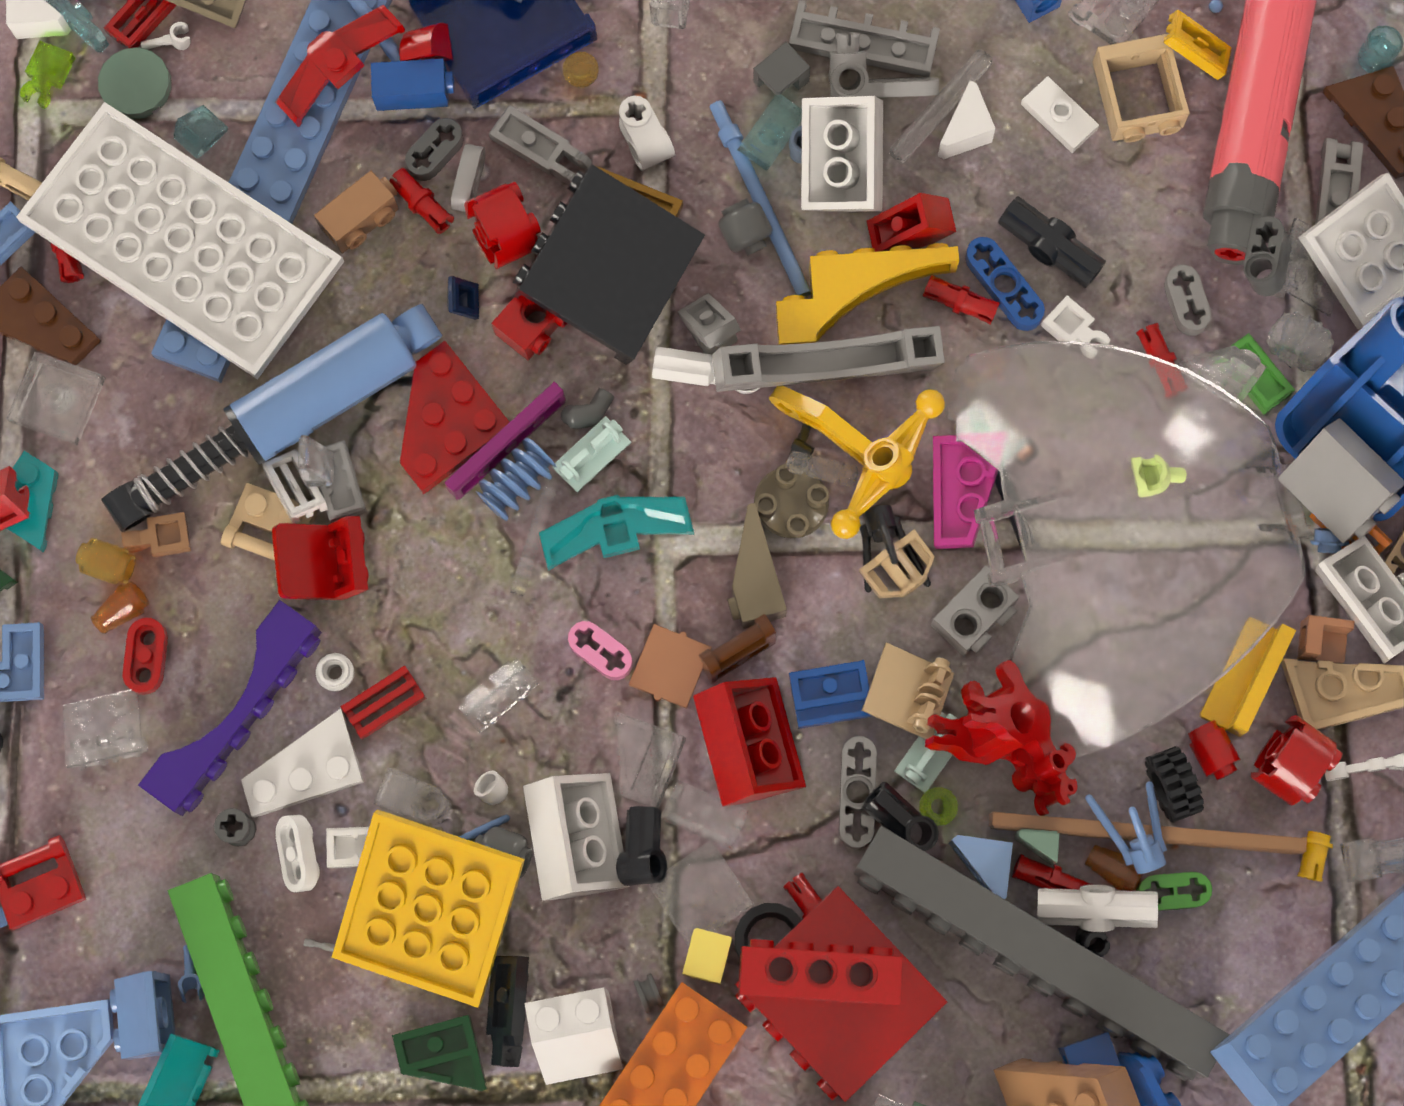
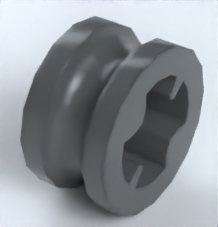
(648, 993)

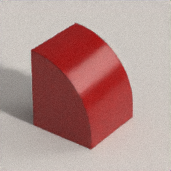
(426, 43)

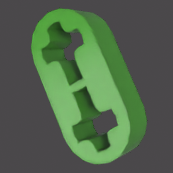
(1174, 881)

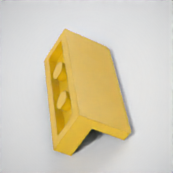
(1240, 692)

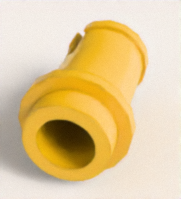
(1315, 857)

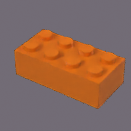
(678, 1054)

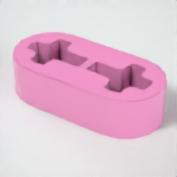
(605, 643)

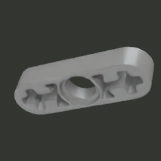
(848, 762)

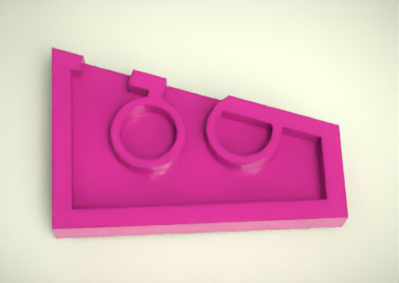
(959, 487)

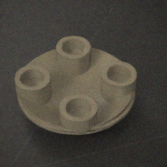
(791, 503)

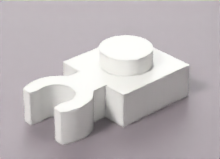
(1072, 323)

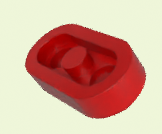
(145, 657)

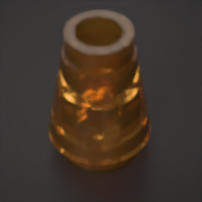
(120, 607)
(1113, 869)

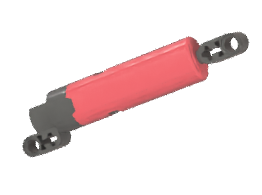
(1255, 141)

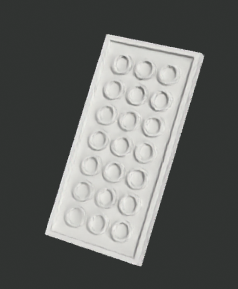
(180, 240)

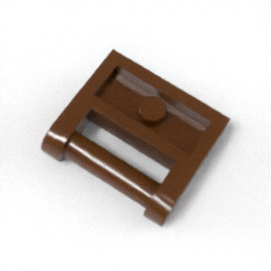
(738, 649)

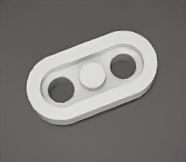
(297, 853)

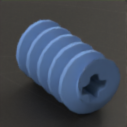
(515, 478)

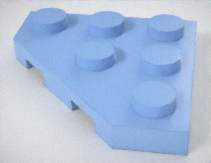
(51, 1051)

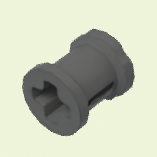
(228, 818)

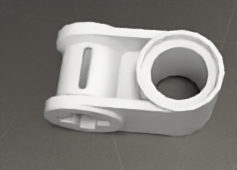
(646, 137)

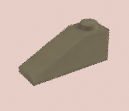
(755, 579)

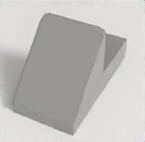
(709, 324)

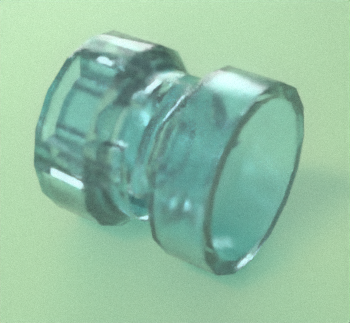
(1386, 43)

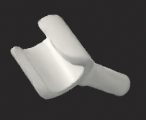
(170, 39)

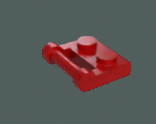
(43, 893)

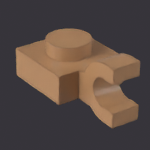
(164, 535)

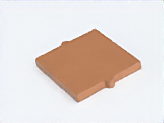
(669, 666)

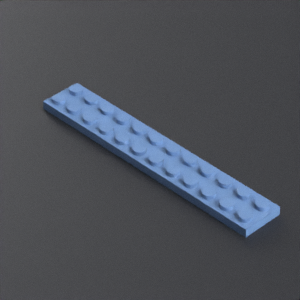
(276, 162)

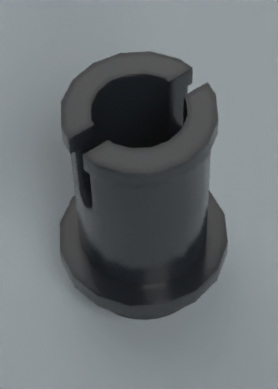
(1100, 946)

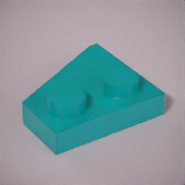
(41, 484)

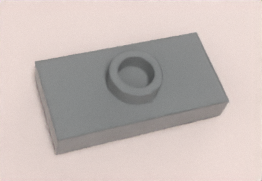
(344, 495)

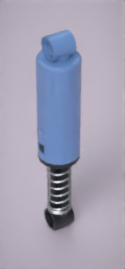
(286, 409)

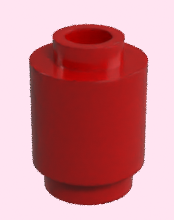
(1214, 750)

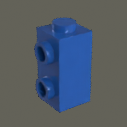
(411, 84)

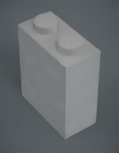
(1342, 481)

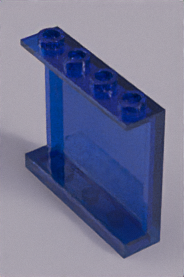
(505, 40)

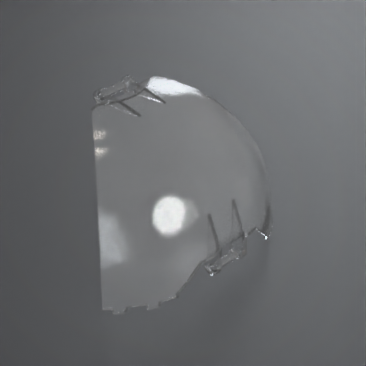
(1126, 591)

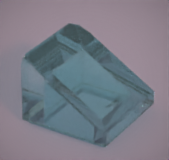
(199, 131)

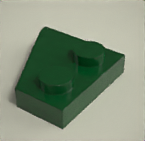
(442, 1053)

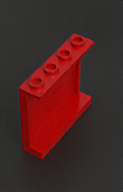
(843, 1039)

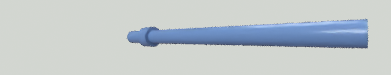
(731, 138)

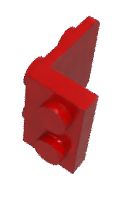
(320, 560)

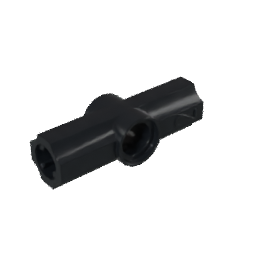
(1051, 241)

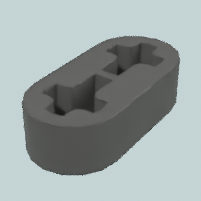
(428, 143)

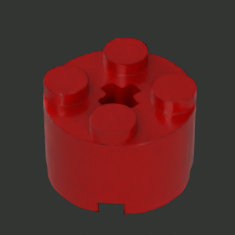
(502, 224)
(1296, 761)

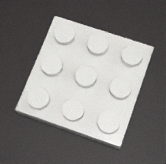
(1362, 249)

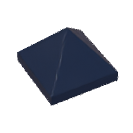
(463, 297)

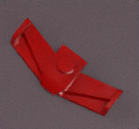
(335, 59)

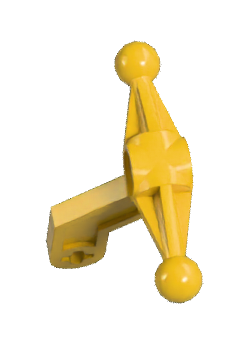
(884, 461)

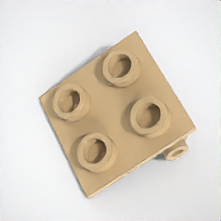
(908, 690)

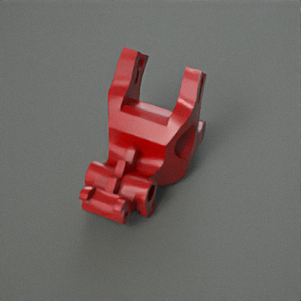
(1013, 728)

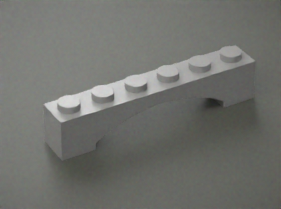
(789, 364)

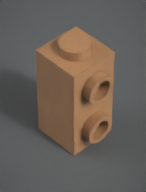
(358, 211)

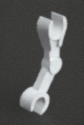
(1343, 770)

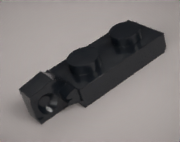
(507, 1009)

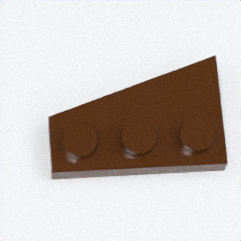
(1377, 110)
(41, 321)

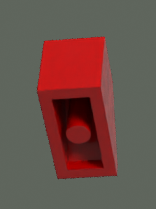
(912, 223)

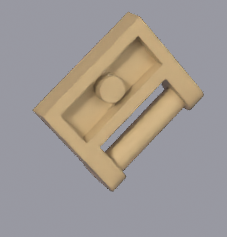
(261, 510)

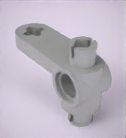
(850, 57)

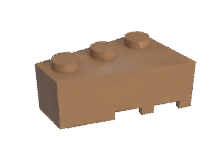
(1061, 1084)

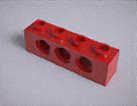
(521, 334)
(882, 987)

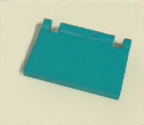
(179, 1073)

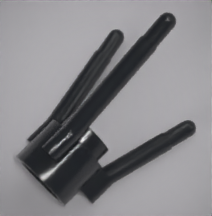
(882, 527)

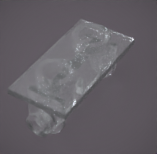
(511, 684)

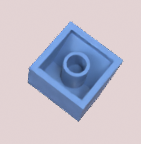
(143, 1014)

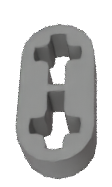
(468, 176)
(1195, 297)

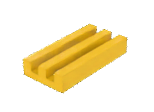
(1197, 44)

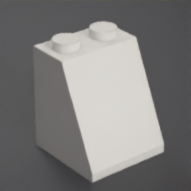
(574, 1035)

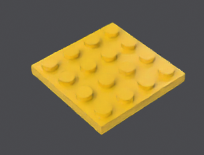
(427, 908)

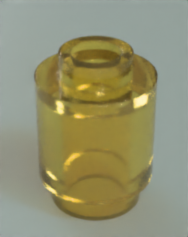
(105, 561)

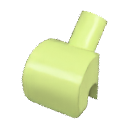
(1155, 475)

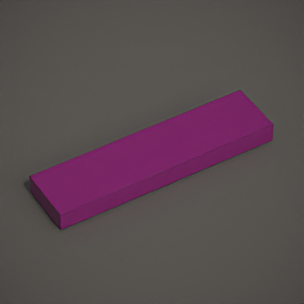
(505, 441)

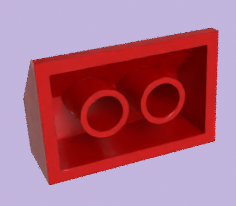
(749, 740)

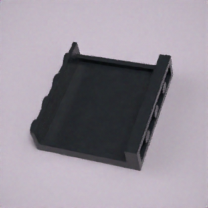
(608, 262)

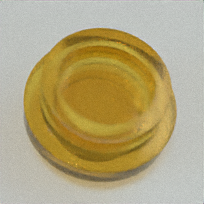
(580, 69)

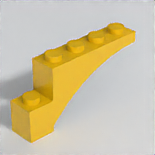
(850, 279)

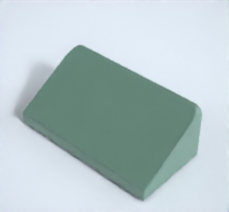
(1040, 842)

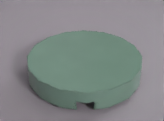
(135, 82)

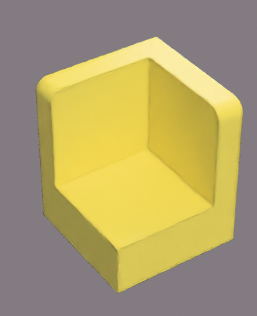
(707, 956)

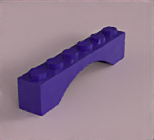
(280, 646)

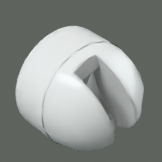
(491, 788)

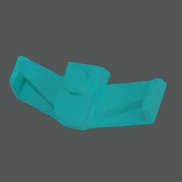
(615, 526)

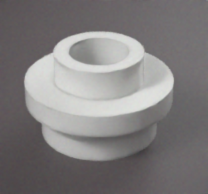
(326, 664)

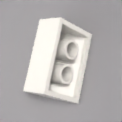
(842, 154)
(1368, 595)
(574, 834)

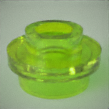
(950, 805)

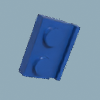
(829, 694)

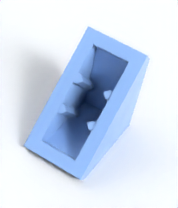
(986, 860)

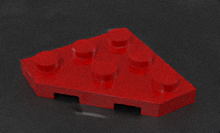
(445, 418)

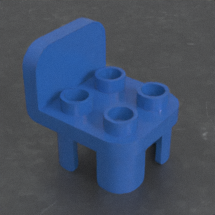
(1361, 388)

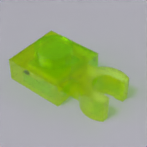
(47, 68)

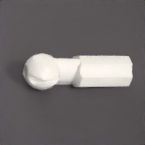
(686, 367)

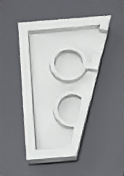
(306, 769)

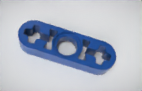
(981, 268)

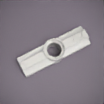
(1098, 908)

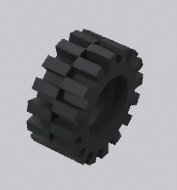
(1174, 784)

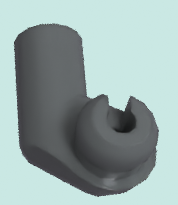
(587, 414)

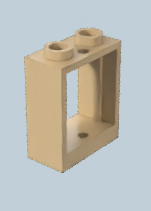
(1133, 55)

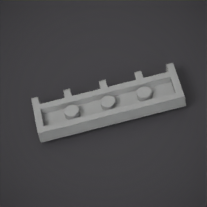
(883, 46)

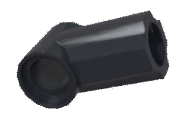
(899, 816)
(642, 859)

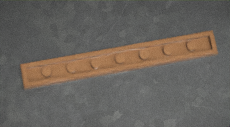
(1170, 835)

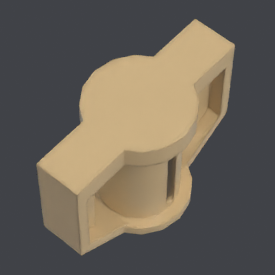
(904, 572)

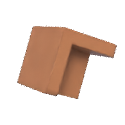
(1323, 639)

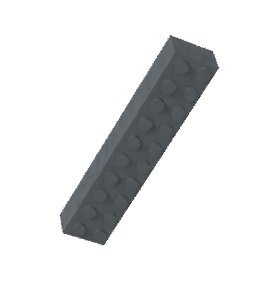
(1040, 954)

